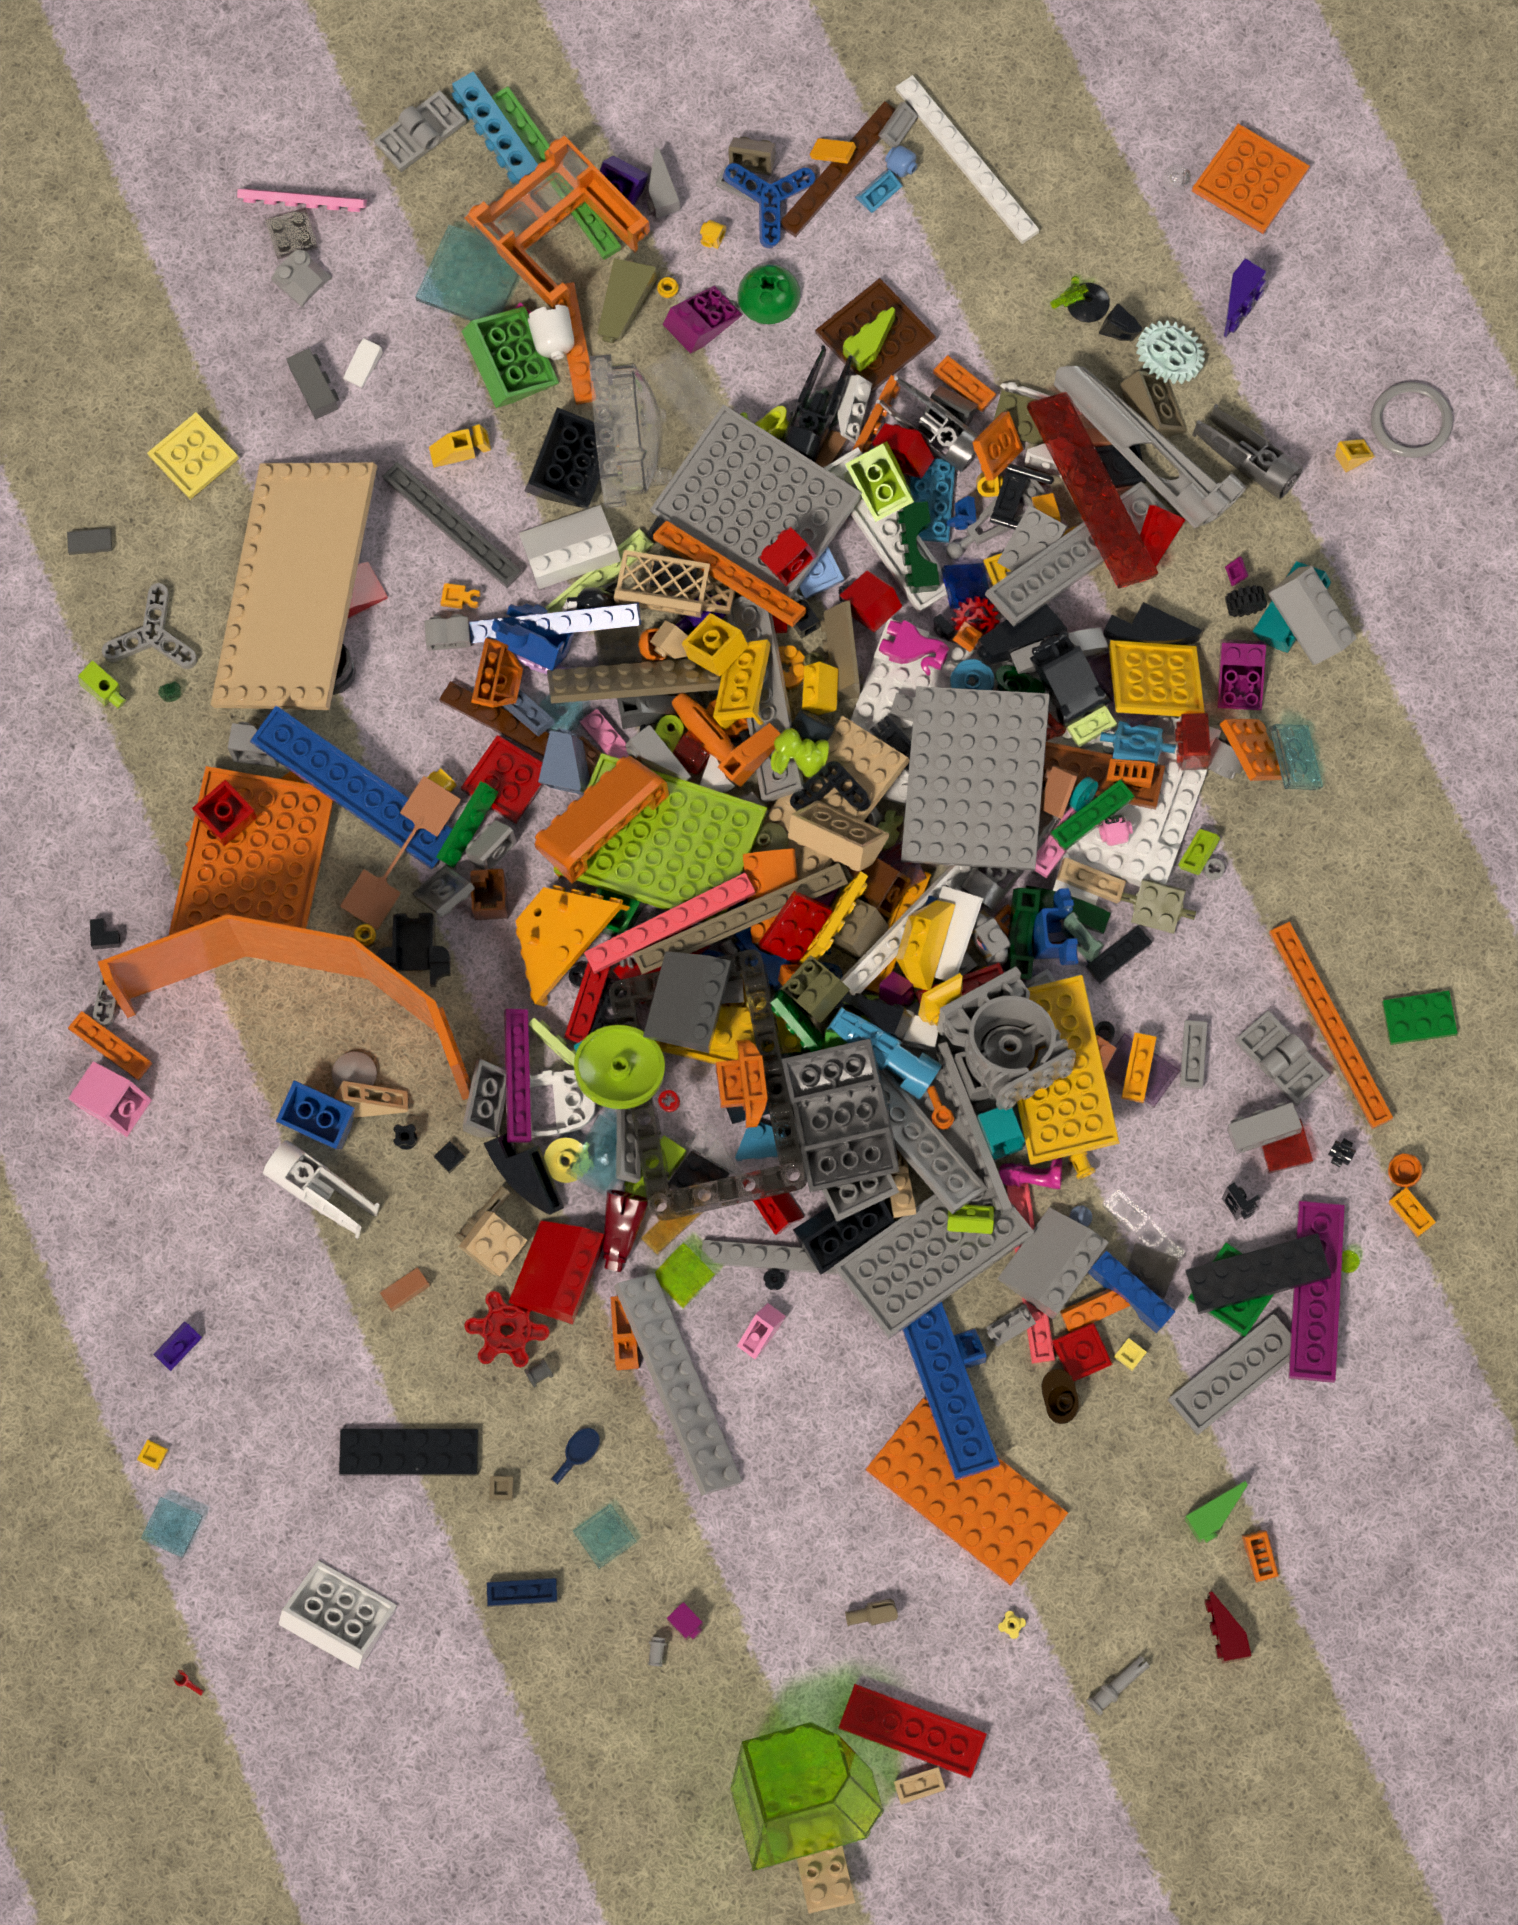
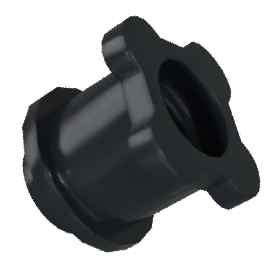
(400, 1132)

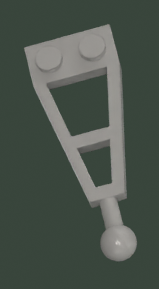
(955, 549)

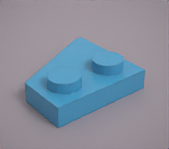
(757, 1143)

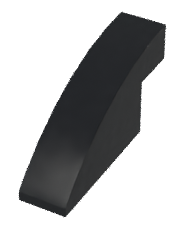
(1152, 627)
(525, 1173)

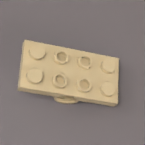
(825, 1880)

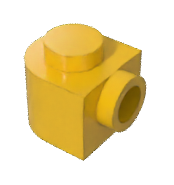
(712, 234)
(988, 488)
(443, 780)

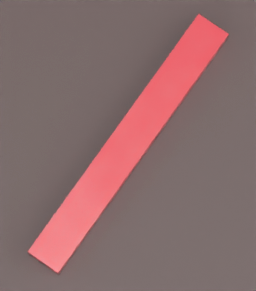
(1039, 1334)

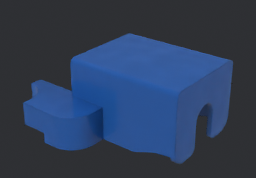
(542, 650)
(1048, 922)

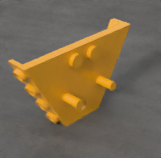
(557, 932)

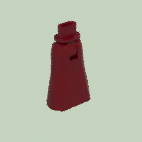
(622, 1222)

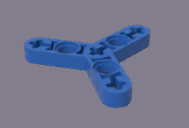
(775, 190)

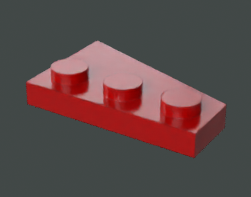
(1159, 531)

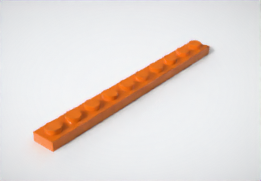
(1331, 1025)

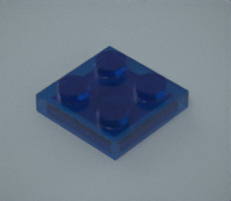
(964, 582)

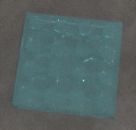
(467, 277)

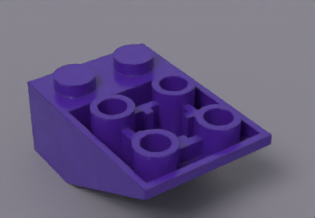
(1245, 288)

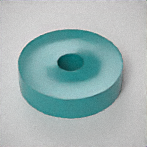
(1083, 793)

